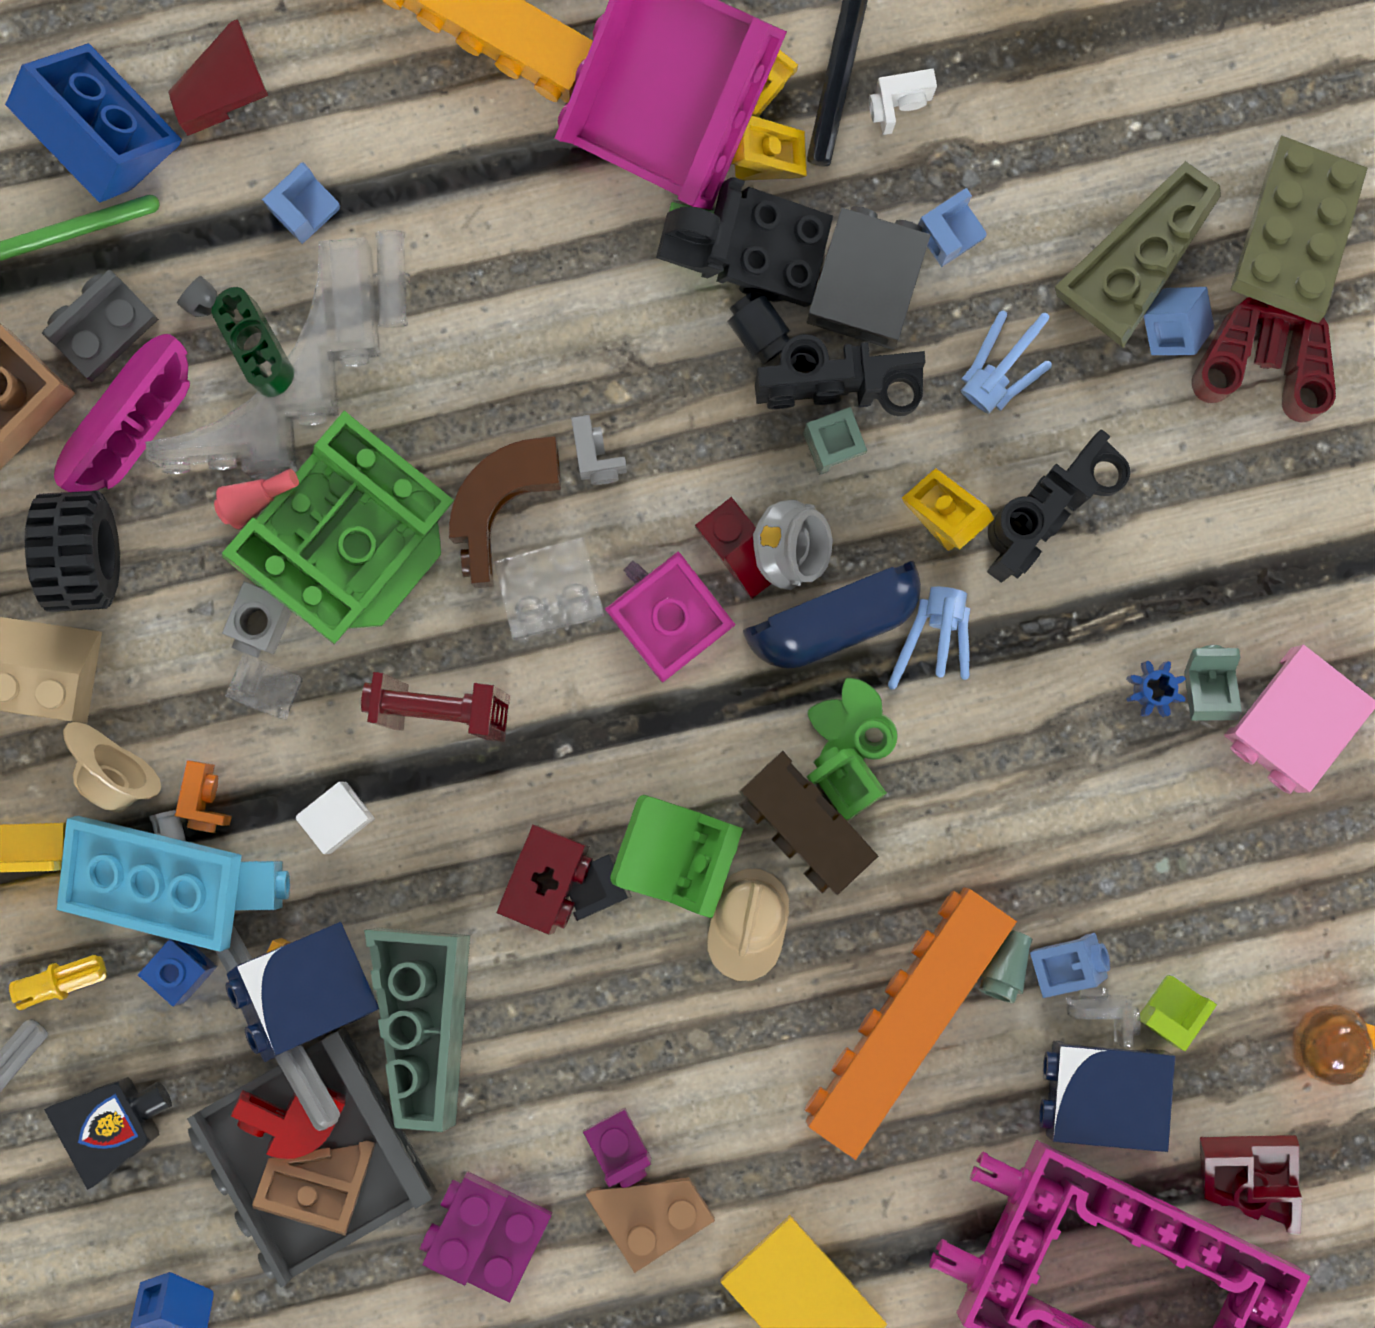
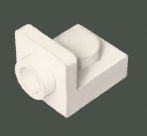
(904, 90)

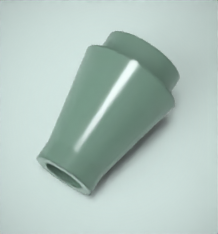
(1007, 970)

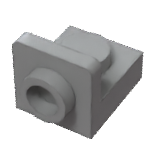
(588, 445)

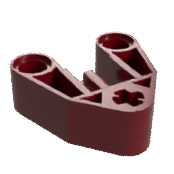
(1307, 363)

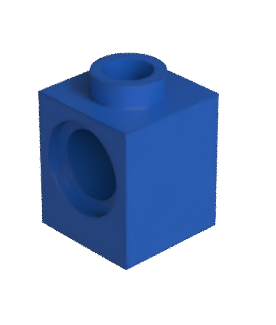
(177, 971)

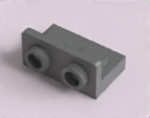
(99, 324)

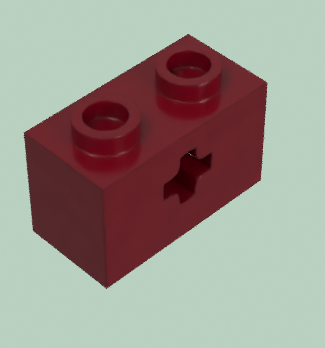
(523, 894)

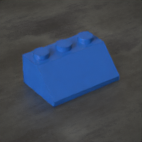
(91, 120)

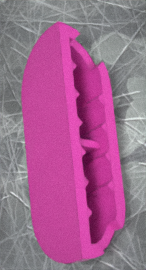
(125, 417)

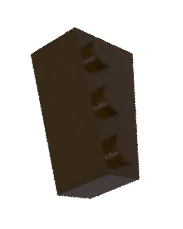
(806, 825)

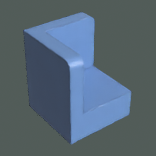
(301, 203)
(952, 228)
(1179, 321)

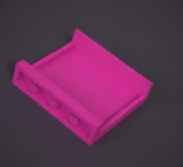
(670, 91)

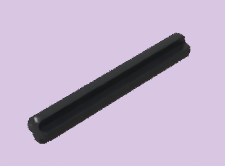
(836, 82)

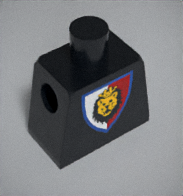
(107, 1126)

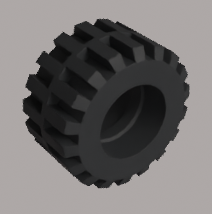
(72, 551)

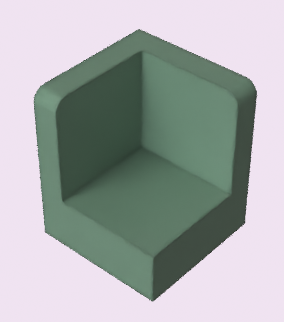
(834, 439)

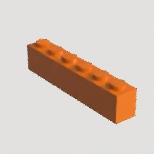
(908, 1022)

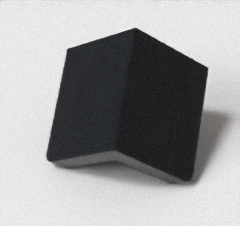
(597, 890)

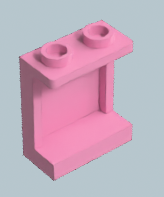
(1301, 721)

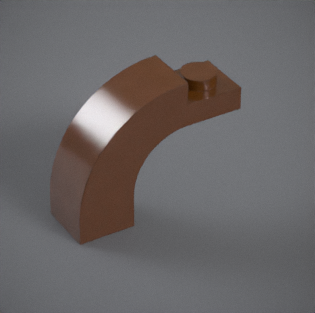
(496, 480)

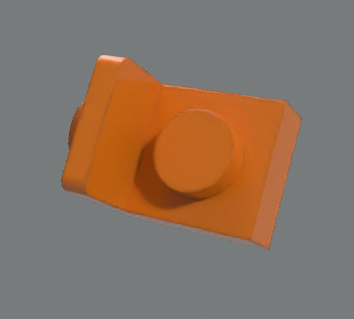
(196, 790)

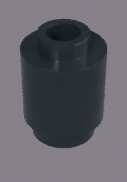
(759, 327)

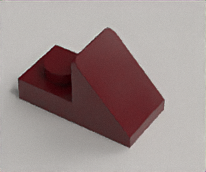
(731, 538)

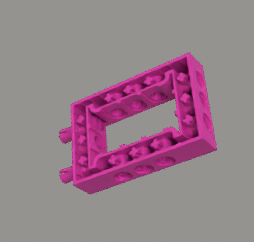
(1259, 1284)

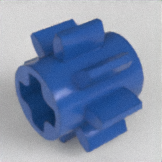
(1167, 683)

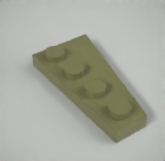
(1135, 260)

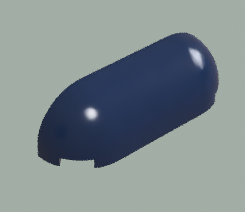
(837, 618)

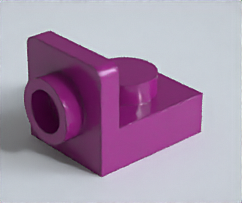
(619, 1149)

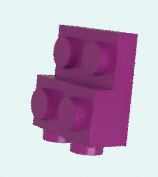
(484, 1236)

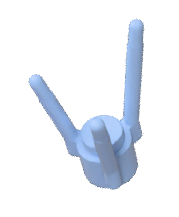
(987, 386)
(946, 611)

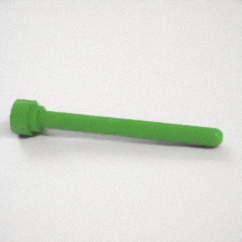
(78, 226)

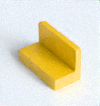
(31, 847)

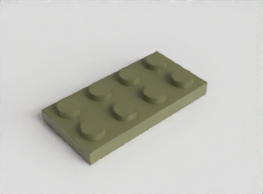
(1299, 229)

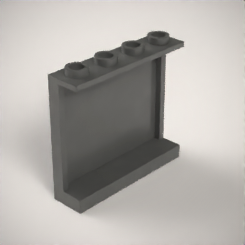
(391, 1184)

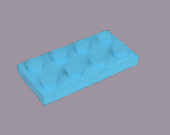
(149, 883)

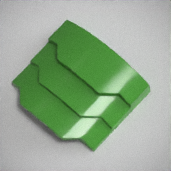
(347, 536)

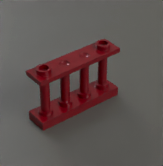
(389, 702)

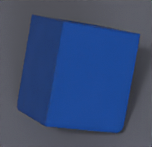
(172, 1303)

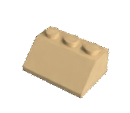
(47, 669)

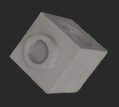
(247, 602)

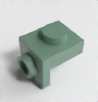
(1213, 683)

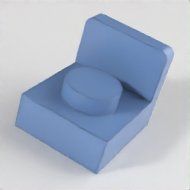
(1071, 965)

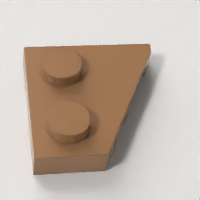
(316, 1187)
(650, 1217)

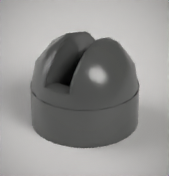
(198, 298)

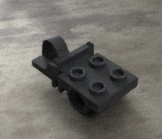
(750, 242)
(831, 379)
(1043, 508)

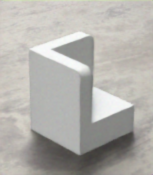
(334, 817)

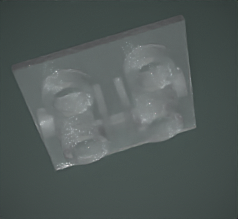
(549, 589)

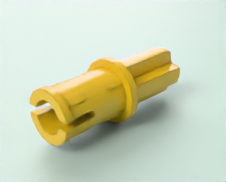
(57, 981)

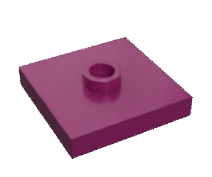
(669, 616)

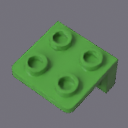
(676, 855)

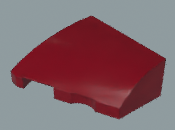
(217, 82)
(1254, 1176)

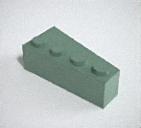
(422, 1011)

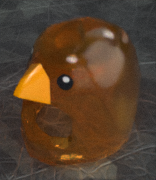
(1334, 1045)

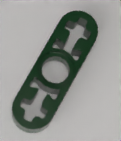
(267, 349)

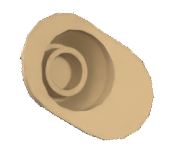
(108, 772)
(748, 925)

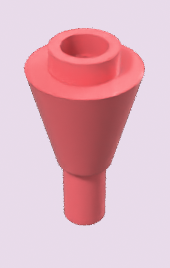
(242, 501)

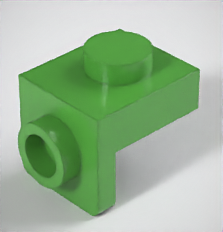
(846, 781)

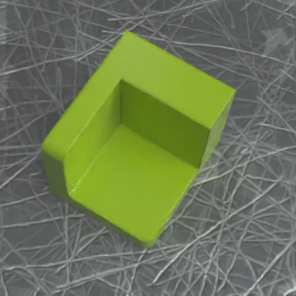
(1176, 1012)

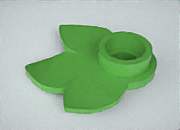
(848, 719)

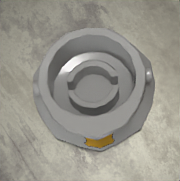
(792, 544)

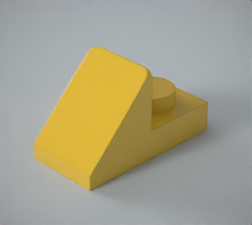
(770, 152)
(947, 510)

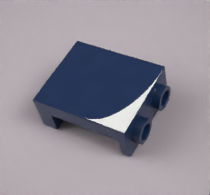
(300, 991)
(1108, 1096)

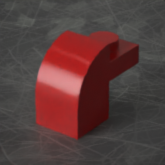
(290, 1128)

